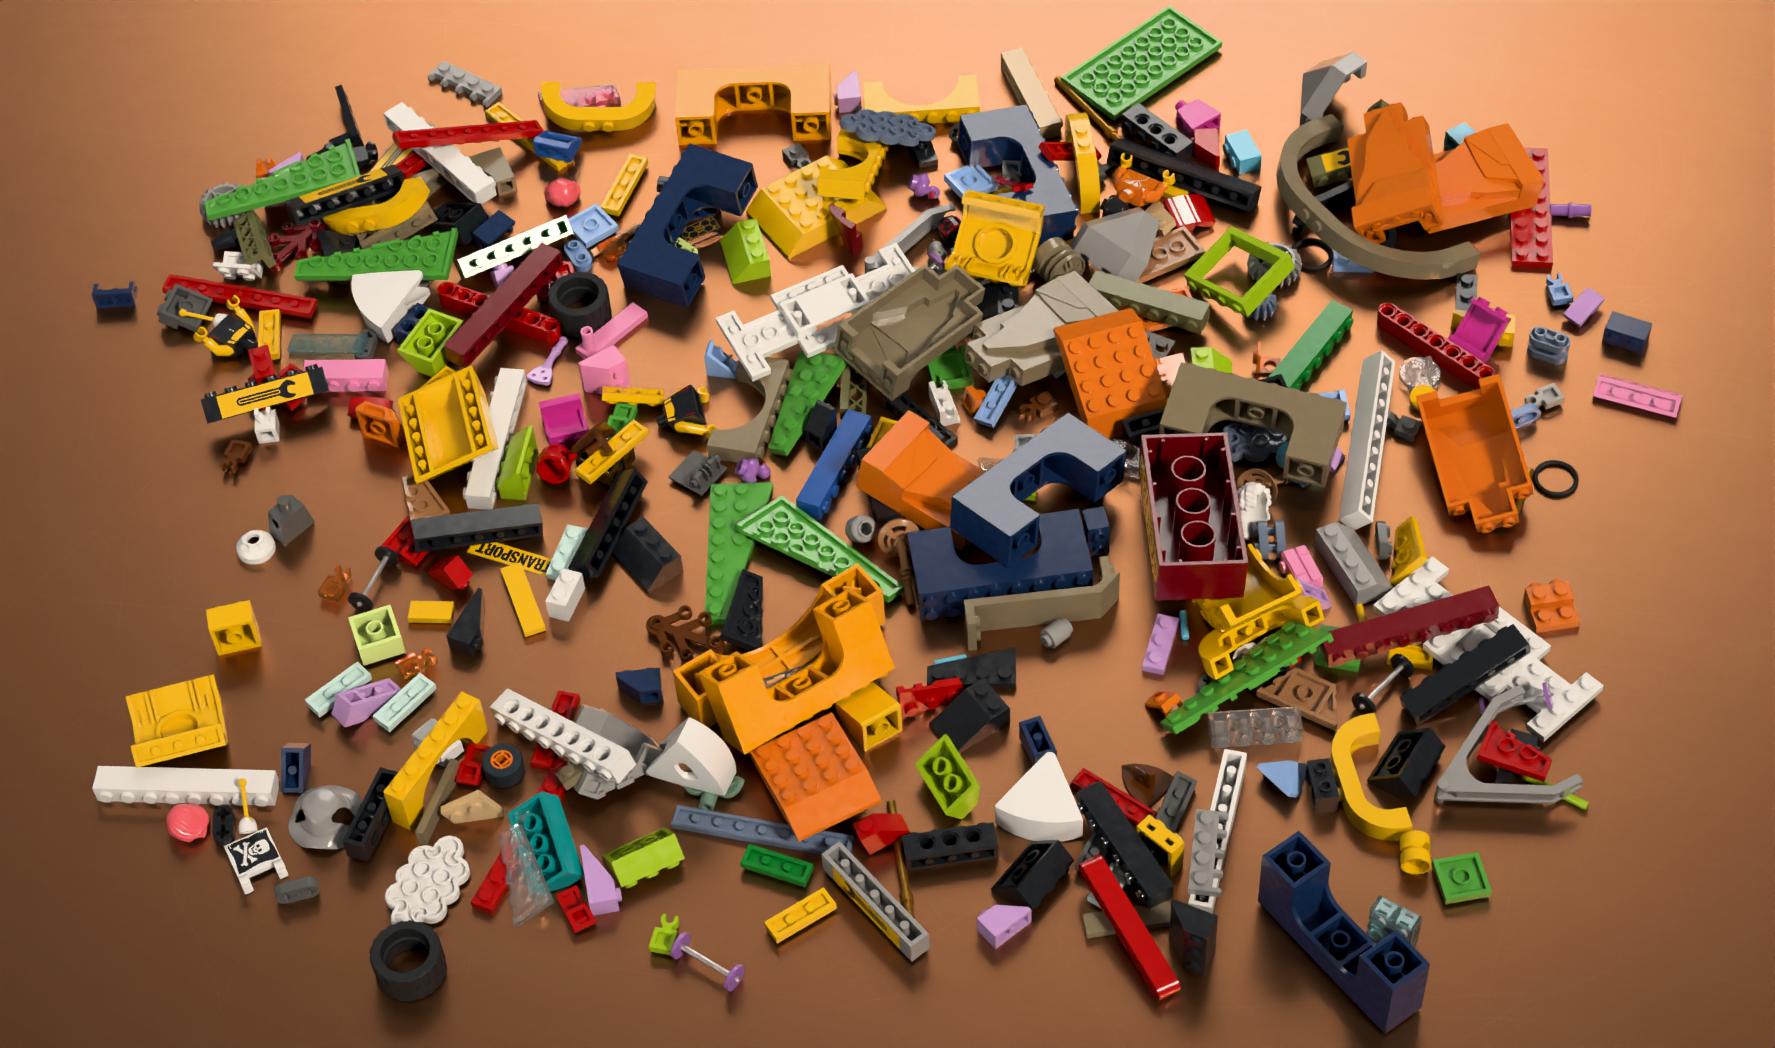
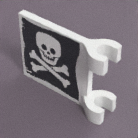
(253, 856)

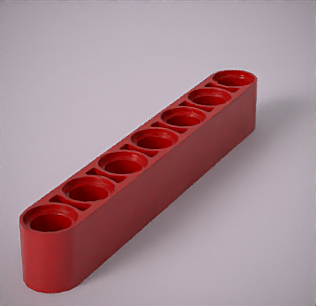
(524, 323)
(1430, 343)
(1129, 927)

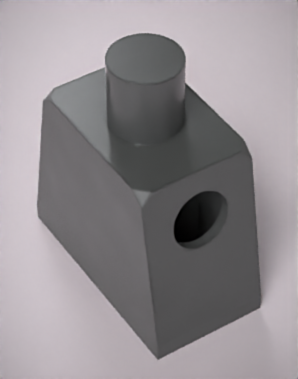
(288, 519)

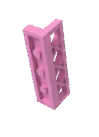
(1637, 395)

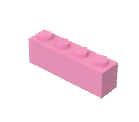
(353, 374)

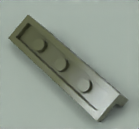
(257, 236)
(846, 392)

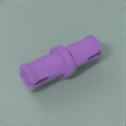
(1570, 210)

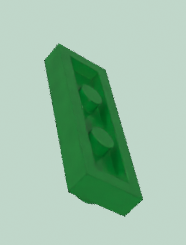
(777, 865)

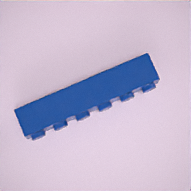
(834, 464)

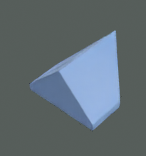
(719, 363)
(1285, 775)

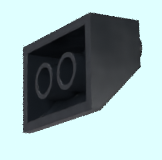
(647, 555)
(1407, 762)
(1033, 873)
(1192, 936)

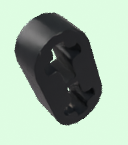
(219, 826)

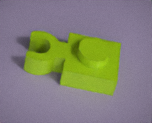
(664, 937)

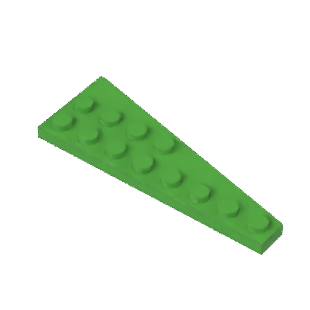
(288, 182)
(428, 254)
(803, 538)
(726, 546)
(1252, 670)

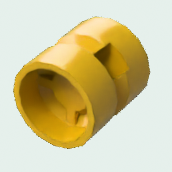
(1415, 852)

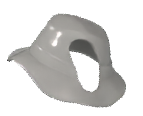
(318, 807)

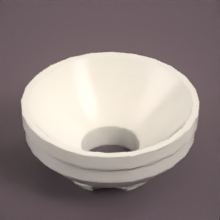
(257, 552)

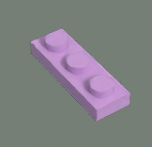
(1160, 644)

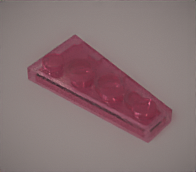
(589, 96)

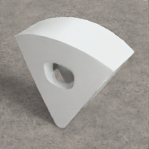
(387, 298)
(702, 752)
(1041, 805)

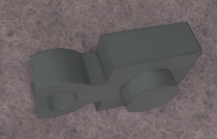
(796, 155)

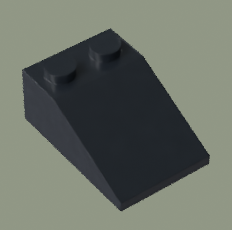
(459, 215)
(999, 299)
(972, 716)

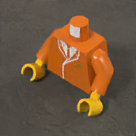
(1138, 188)

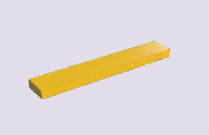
(500, 114)

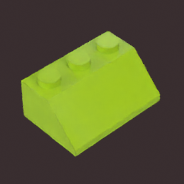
(745, 252)
(426, 342)
(1210, 358)
(518, 465)
(949, 778)
(644, 857)

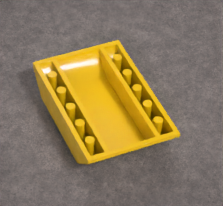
(799, 218)
(447, 424)

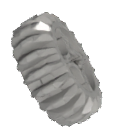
(214, 192)
(1257, 270)

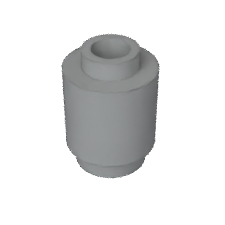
(1056, 633)

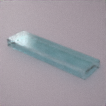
(328, 343)

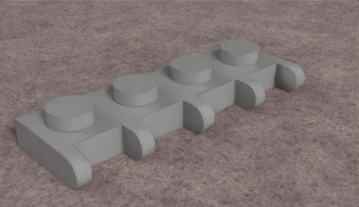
(466, 82)
(1205, 852)

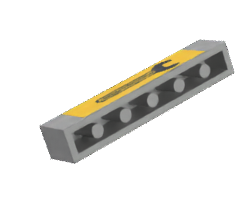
(875, 901)

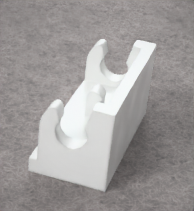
(943, 404)

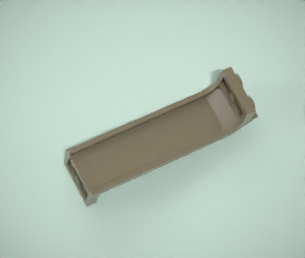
(1042, 606)

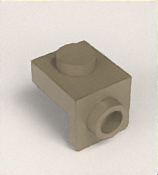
(570, 775)

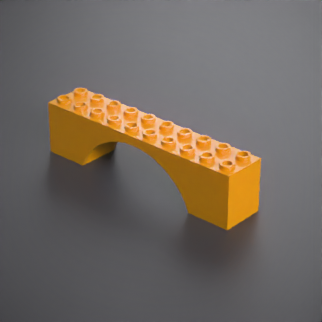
(792, 649)

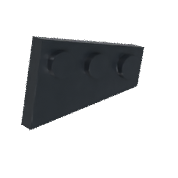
(335, 242)

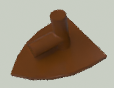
(594, 440)
(1145, 782)

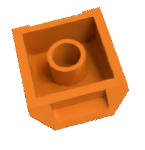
(380, 424)

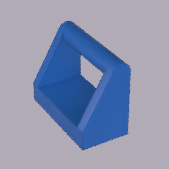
(556, 146)

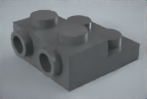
(187, 299)

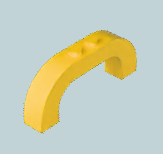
(598, 118)
(1080, 135)
(383, 215)
(1217, 645)
(1372, 821)

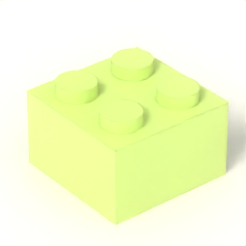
(376, 635)

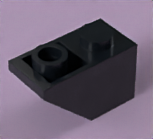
(821, 425)

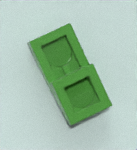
(622, 416)

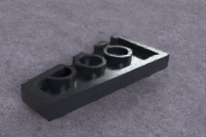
(744, 614)

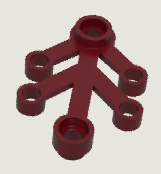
(295, 241)

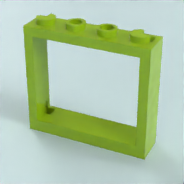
(1244, 305)

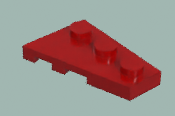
(1509, 753)

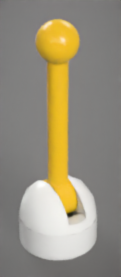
(216, 320)
(246, 824)

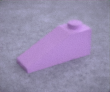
(362, 702)
(600, 885)

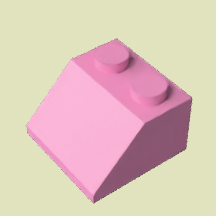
(604, 369)

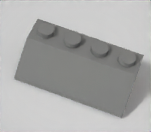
(1351, 563)

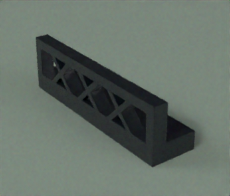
(898, 409)

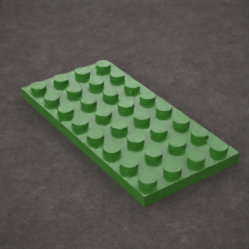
(1141, 62)

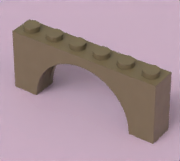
(492, 163)
(750, 438)

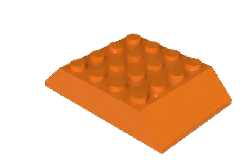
(1110, 370)
(815, 776)

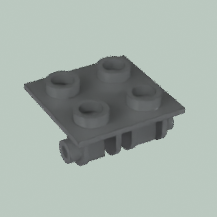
(698, 472)

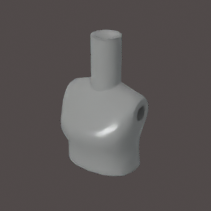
(937, 248)

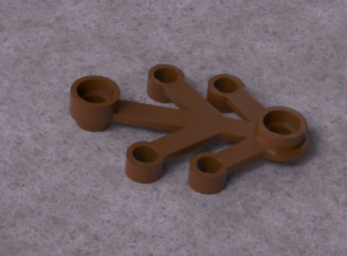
(683, 632)

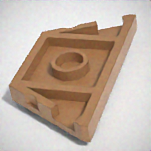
(1312, 694)

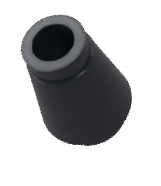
(226, 240)

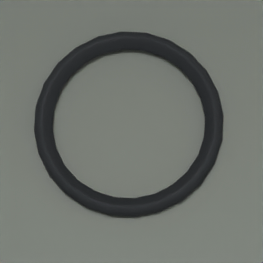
(1320, 242)
(1539, 486)

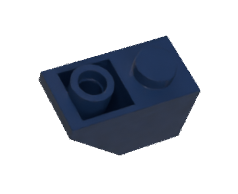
(641, 685)

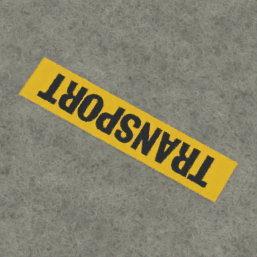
(511, 555)

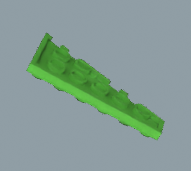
(809, 382)

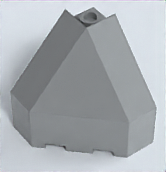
(1325, 80)
(1118, 242)
(640, 746)

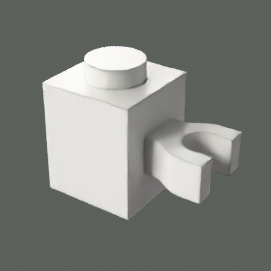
(266, 425)

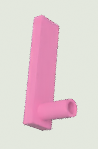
(611, 331)

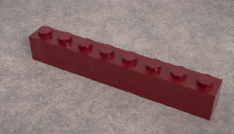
(503, 305)
(1410, 626)

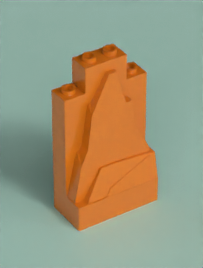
(1393, 173)
(1485, 178)
(1477, 453)
(916, 475)

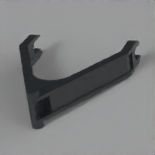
(1336, 198)

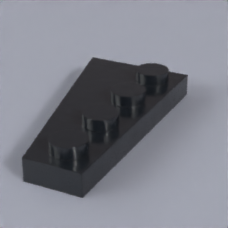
(995, 667)

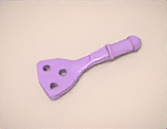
(543, 373)

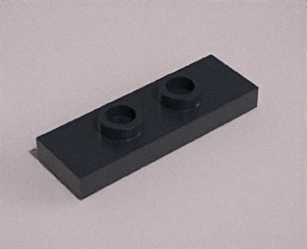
(925, 153)

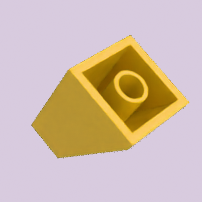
(870, 716)

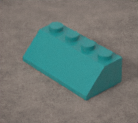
(550, 839)

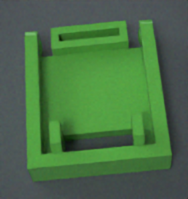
(951, 368)

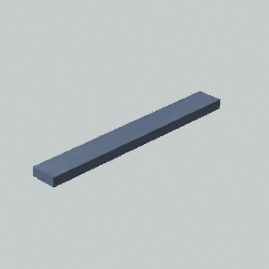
(754, 830)

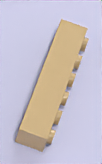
(1030, 91)

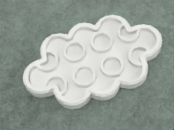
(428, 882)

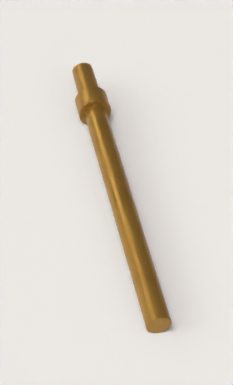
(1108, 130)
(906, 896)

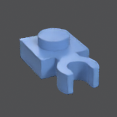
(1558, 292)

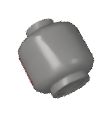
(860, 528)

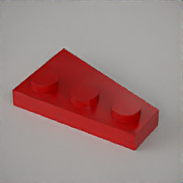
(927, 697)

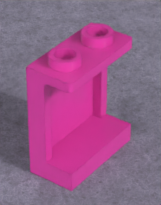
(1480, 329)
(564, 420)

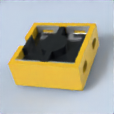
(1163, 844)

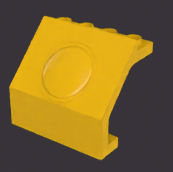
(997, 238)
(176, 720)

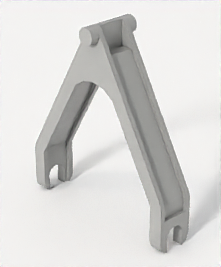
(913, 233)
(1460, 785)

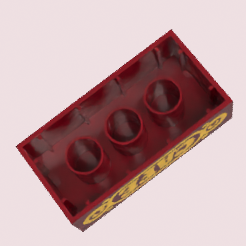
(1192, 516)

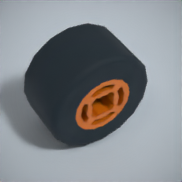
(503, 765)

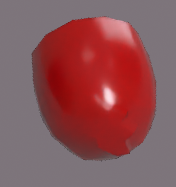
(555, 463)

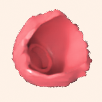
(562, 192)
(187, 822)

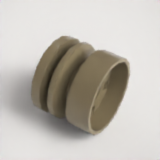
(1056, 259)

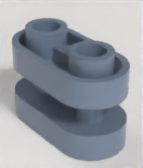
(1548, 345)
(1262, 532)

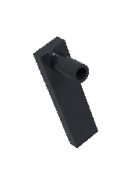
(354, 134)

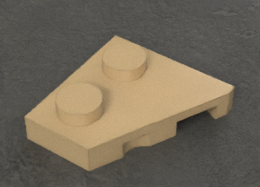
(1166, 223)
(472, 808)

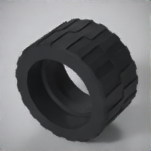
(574, 288)
(403, 937)

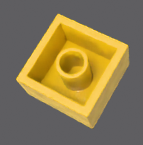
(233, 627)

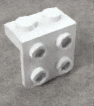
(235, 266)

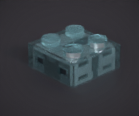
(1388, 916)

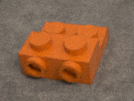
(1551, 606)

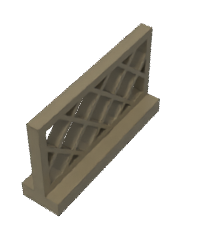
(419, 220)

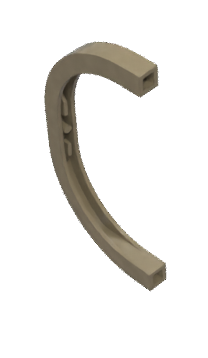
(1343, 240)

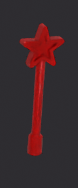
(1015, 186)

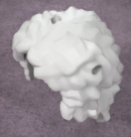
(1253, 505)

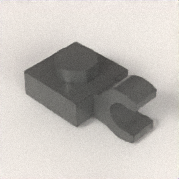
(1404, 427)

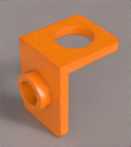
(1261, 361)
(1164, 700)

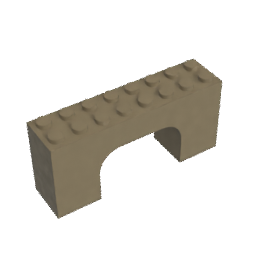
(1307, 419)

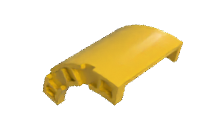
(1262, 594)

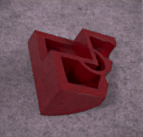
(851, 237)

